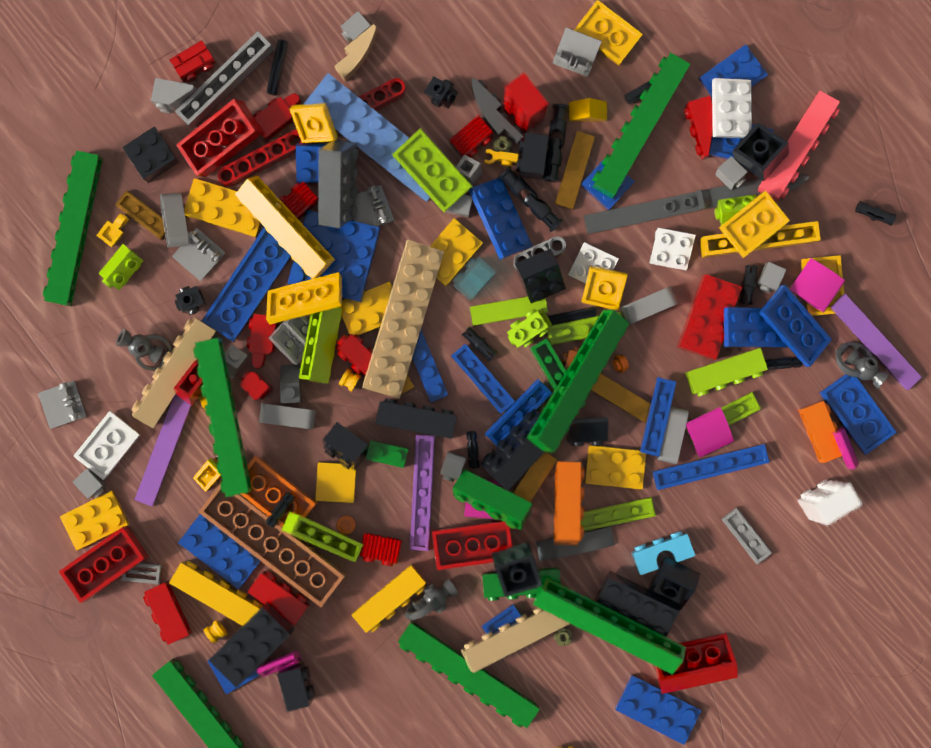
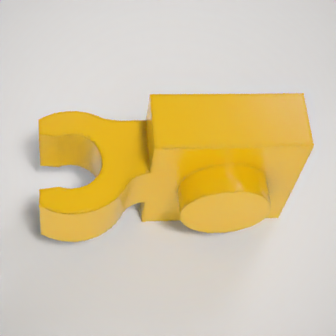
(506, 158)
(112, 232)

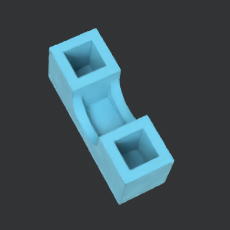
(646, 556)

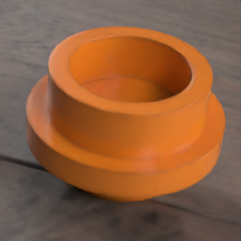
(620, 363)
(345, 525)

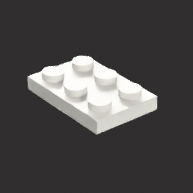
(731, 107)
(107, 445)

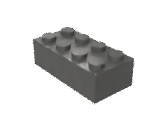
(337, 183)

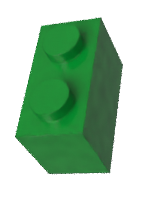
(387, 453)

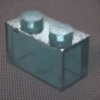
(474, 278)

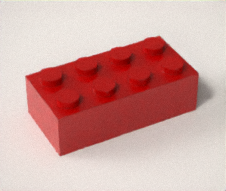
(524, 103)
(220, 138)
(705, 322)
(469, 544)
(103, 564)

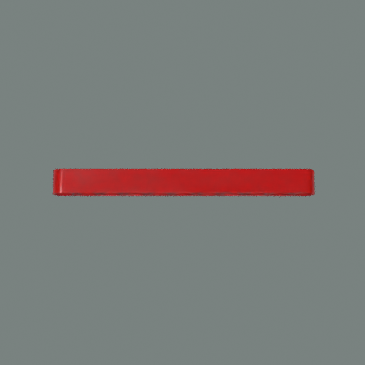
(285, 141)

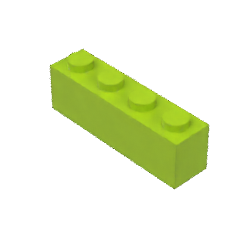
(320, 345)
(726, 371)
(322, 537)

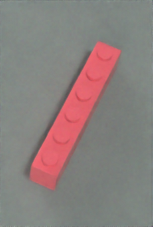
(800, 144)

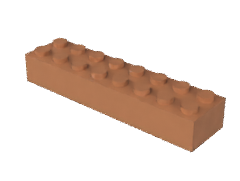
(277, 549)

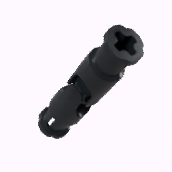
(554, 155)
(539, 208)

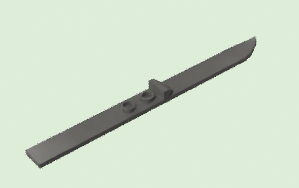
(673, 206)

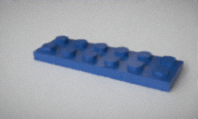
(247, 286)

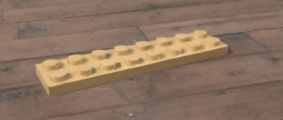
(403, 319)

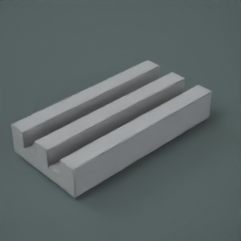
(143, 580)

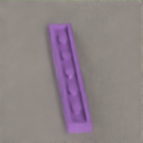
(875, 342)
(163, 451)
(422, 492)

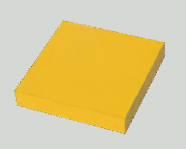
(313, 123)
(604, 287)
(335, 483)

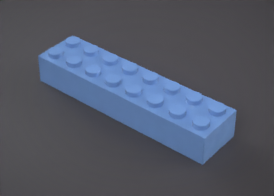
(365, 127)

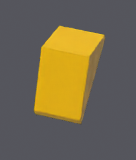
(587, 110)
(208, 474)

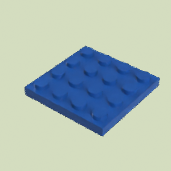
(351, 248)

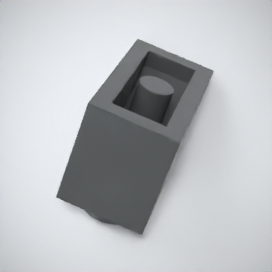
(290, 384)
(452, 466)

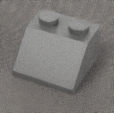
(170, 95)

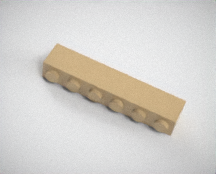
(160, 392)
(510, 638)

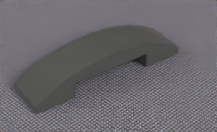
(591, 541)

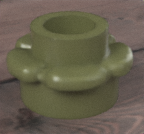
(502, 140)
(558, 636)

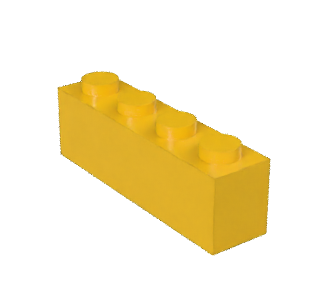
(391, 596)

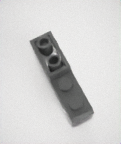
(489, 105)

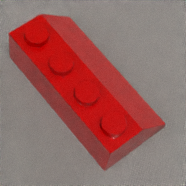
(704, 663)

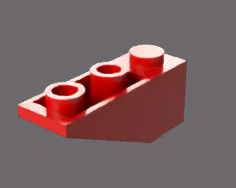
(701, 120)

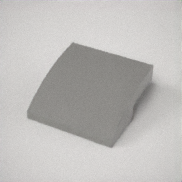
(291, 338)

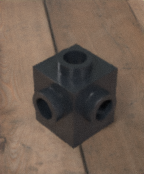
(441, 92)
(197, 300)

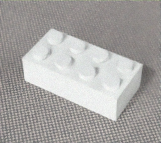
(828, 501)

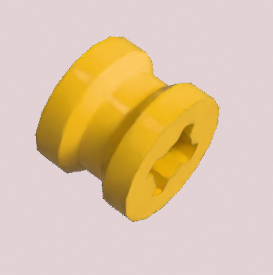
(349, 379)
(215, 631)

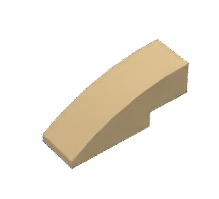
(356, 53)

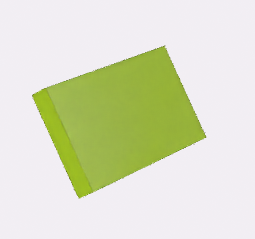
(432, 170)

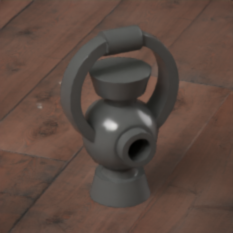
(140, 346)
(864, 368)
(434, 599)

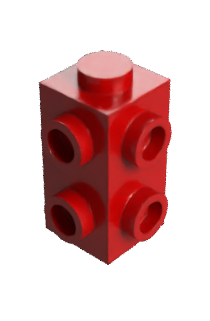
(351, 349)

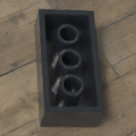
(416, 419)
(514, 453)
(637, 603)
(252, 644)

